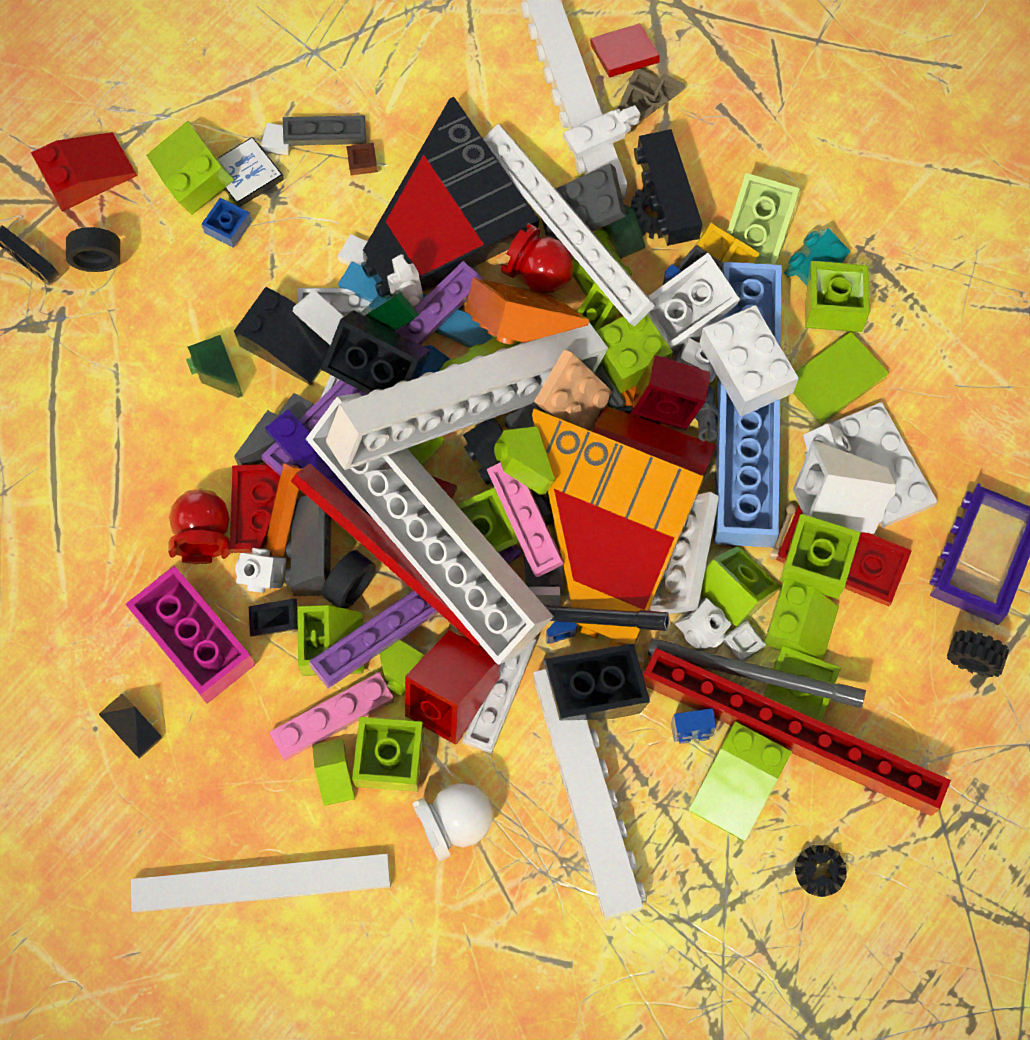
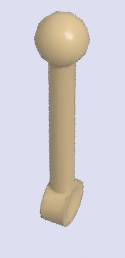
(790, 510)

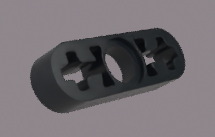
(27, 256)

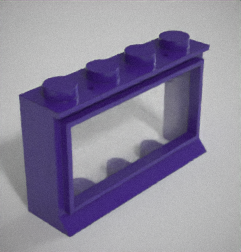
(984, 556)

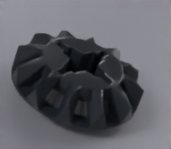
(805, 870)

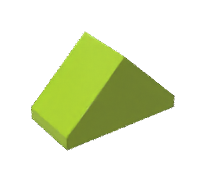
(333, 772)

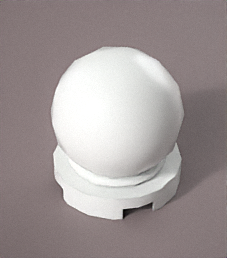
(456, 818)

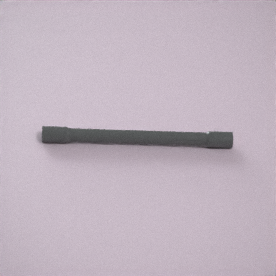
(837, 692)

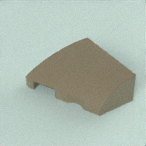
(649, 92)

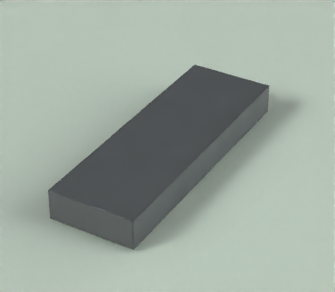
(324, 130)

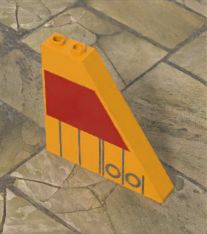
(613, 520)

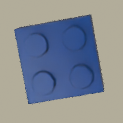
(226, 222)
(693, 725)

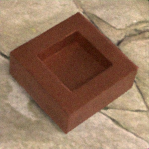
(362, 159)

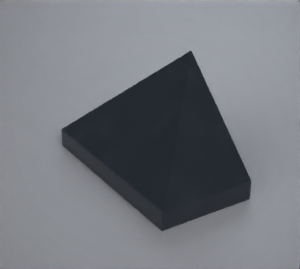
(273, 617)
(130, 726)

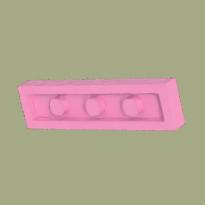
(526, 522)
(331, 716)

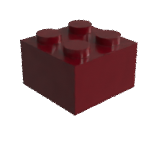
(670, 392)

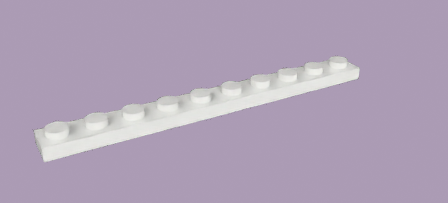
(569, 228)

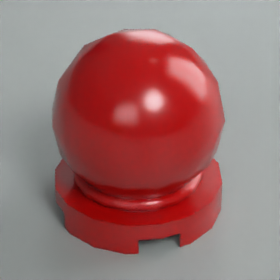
(541, 262)
(199, 526)

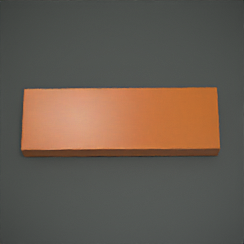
(282, 512)

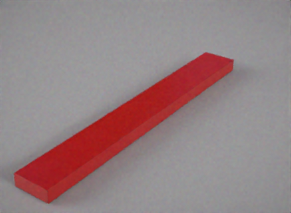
(372, 537)

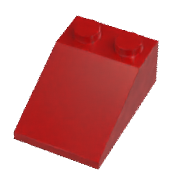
(82, 167)

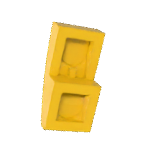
(725, 247)

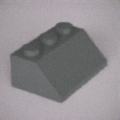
(308, 549)

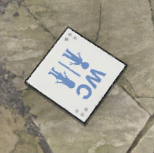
(251, 172)

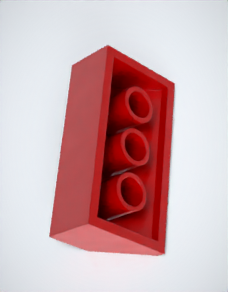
(655, 440)

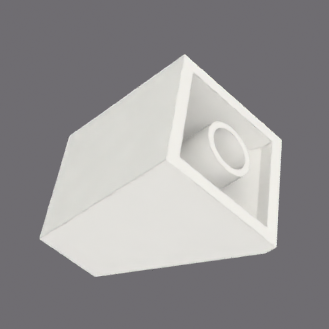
(843, 488)

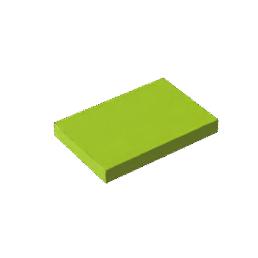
(837, 378)

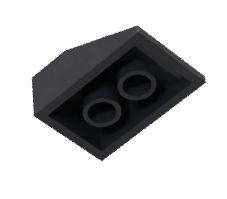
(281, 337)
(597, 684)

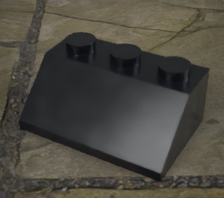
(372, 355)

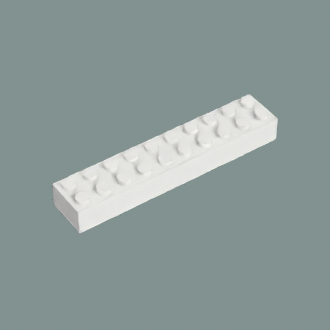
(453, 397)
(441, 545)

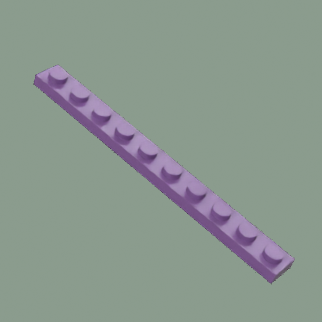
(432, 314)

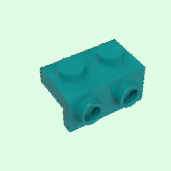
(817, 246)

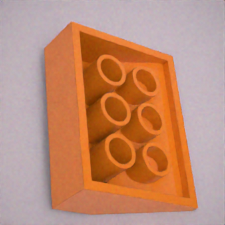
(519, 312)

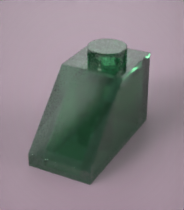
(213, 366)

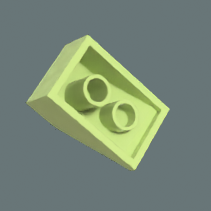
(764, 216)

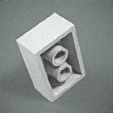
(748, 360)

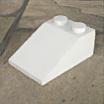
(691, 302)

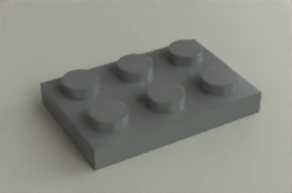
(594, 198)

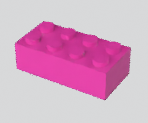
(190, 634)

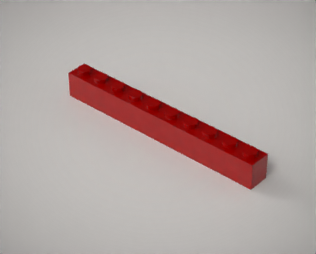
(797, 733)

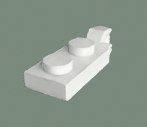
(601, 131)
(405, 280)

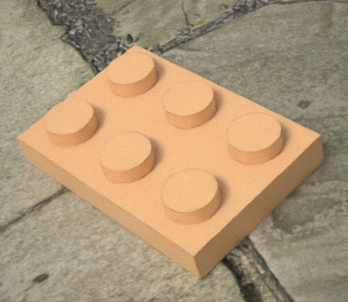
(573, 392)

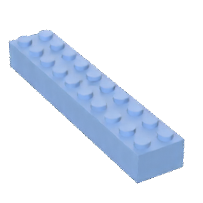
(751, 443)

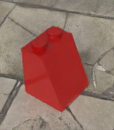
(450, 686)

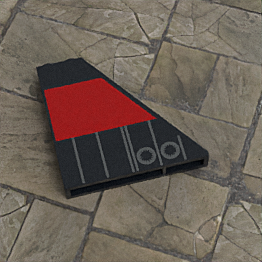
(448, 207)

